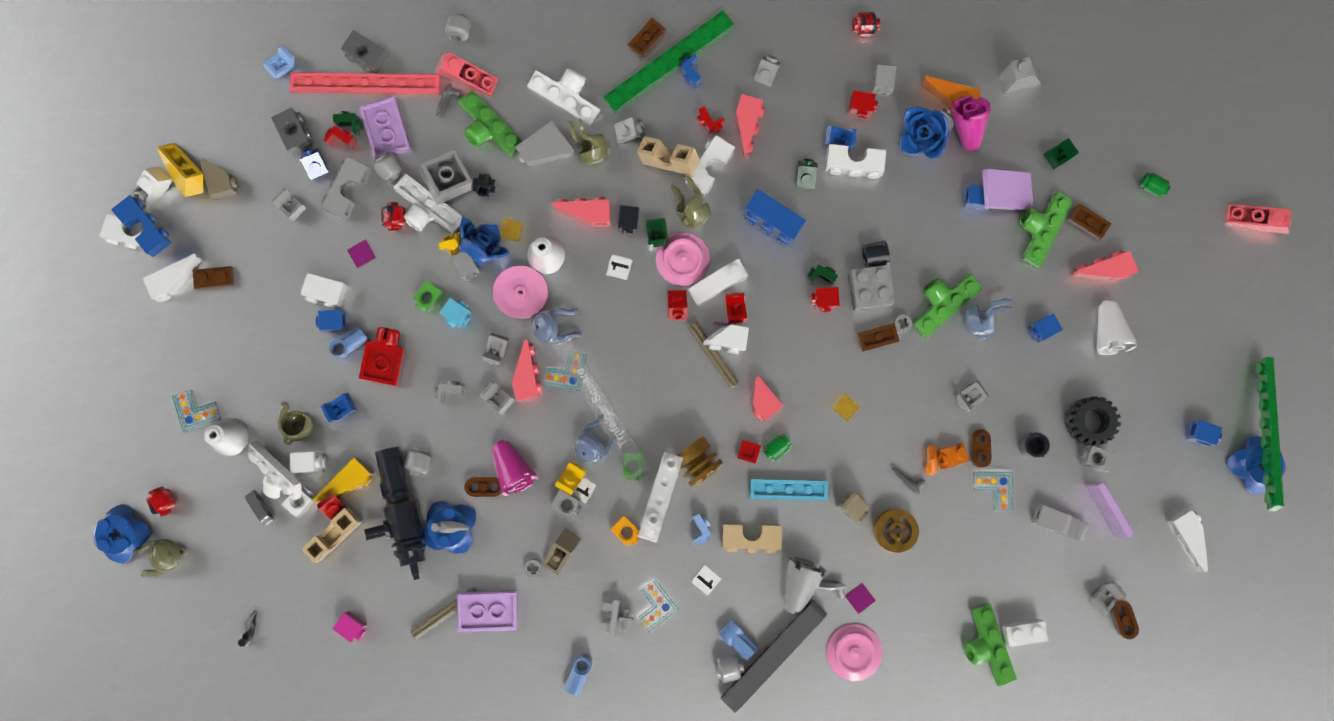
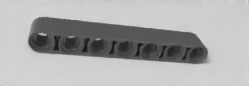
(773, 656)

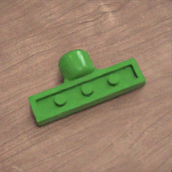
(487, 125)
(1044, 227)
(944, 302)
(990, 646)

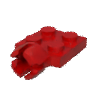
(382, 358)

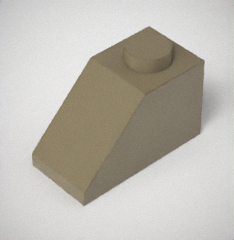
(218, 181)
(853, 506)
(561, 551)

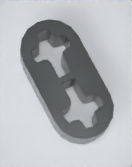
(259, 507)

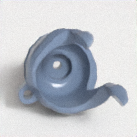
(983, 322)
(545, 325)
(589, 447)

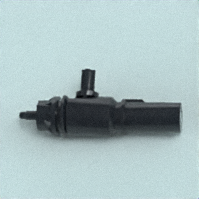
(400, 512)

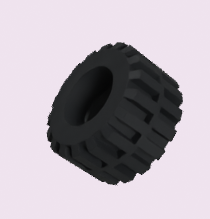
(1108, 418)

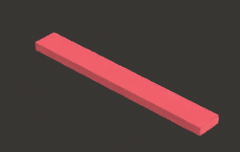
(365, 83)

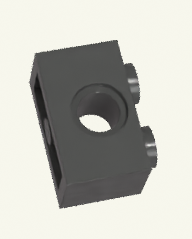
(358, 43)
(284, 123)

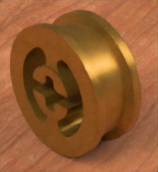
(895, 515)

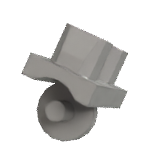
(619, 617)

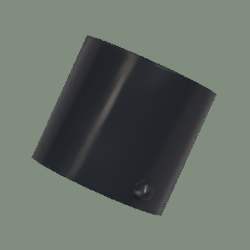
(875, 254)
(1034, 445)

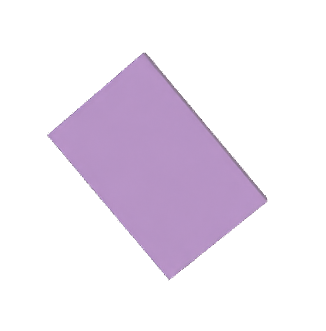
(385, 127)
(1007, 189)
(1110, 509)
(487, 611)

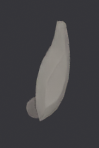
(448, 527)
(834, 585)

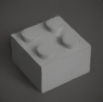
(445, 177)
(871, 287)

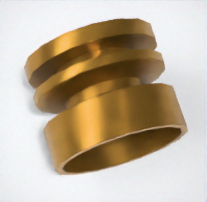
(698, 462)

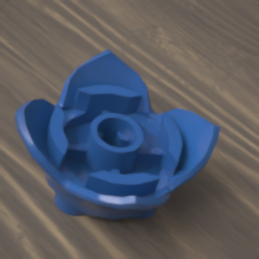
(914, 138)
(481, 242)
(1246, 465)
(132, 534)
(453, 542)

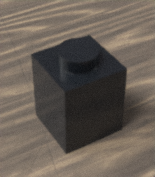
(628, 220)

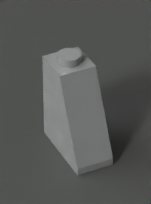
(1020, 75)
(544, 147)

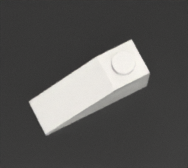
(171, 278)
(718, 282)
(1190, 535)

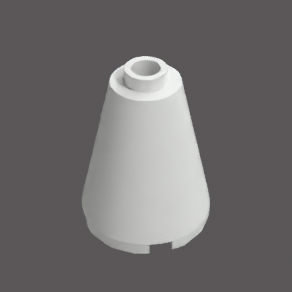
(546, 255)
(1113, 330)
(227, 436)

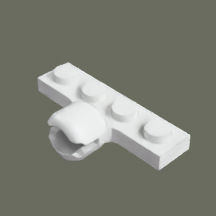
(566, 93)
(425, 208)
(276, 475)

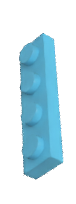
(788, 489)

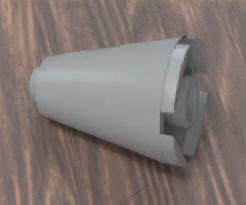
(801, 583)

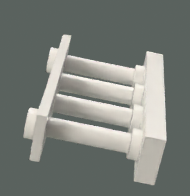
(660, 497)

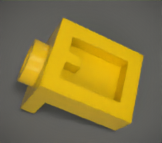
(451, 243)
(570, 478)

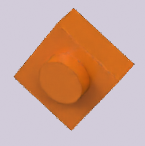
(952, 456)

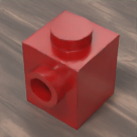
(862, 104)
(825, 299)

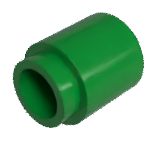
(1155, 184)
(777, 447)

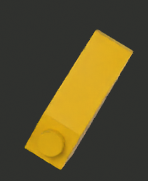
(181, 169)
(350, 478)

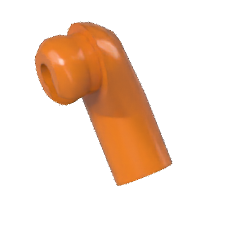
(932, 464)

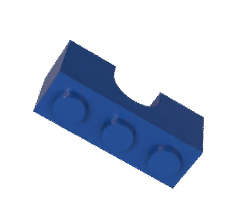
(133, 211)

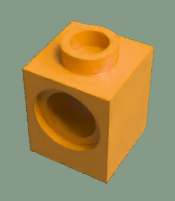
(617, 530)

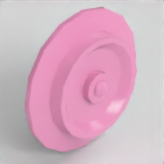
(683, 259)
(520, 292)
(854, 652)

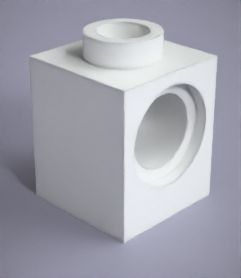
(295, 509)

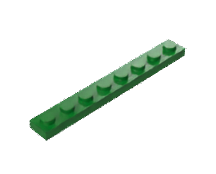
(668, 61)
(1270, 434)

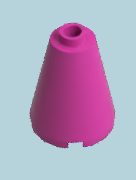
(971, 120)
(511, 468)

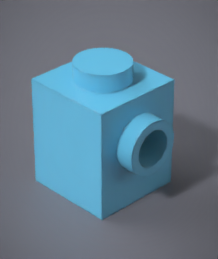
(456, 313)

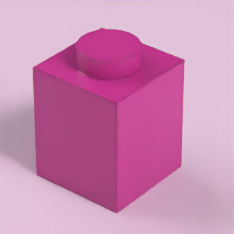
(350, 627)

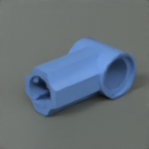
(350, 342)
(735, 636)
(578, 676)

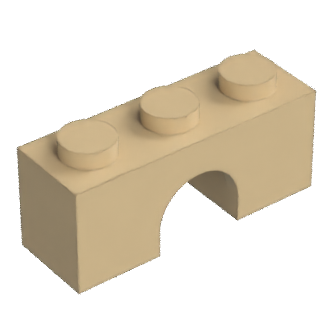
(681, 160)
(339, 529)
(769, 539)

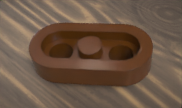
(978, 448)
(484, 487)
(1125, 618)

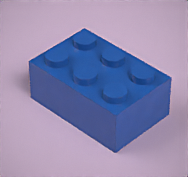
(773, 218)

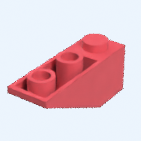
(465, 73)
(746, 118)
(590, 212)
(1260, 218)
(1112, 269)
(525, 379)

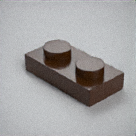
(646, 38)
(1089, 221)
(213, 277)
(878, 337)

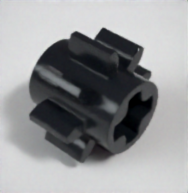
(483, 185)

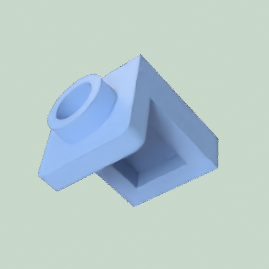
(280, 63)
(702, 524)

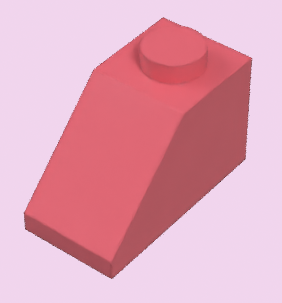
(764, 401)

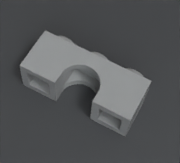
(349, 173)

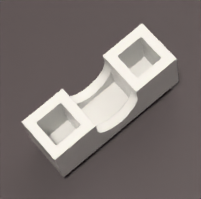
(717, 152)
(839, 162)
(116, 233)

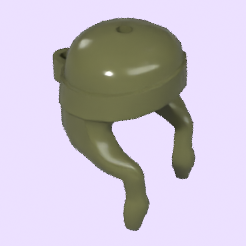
(593, 146)
(695, 212)
(290, 422)
(159, 556)

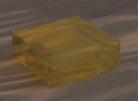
(511, 230)
(846, 408)

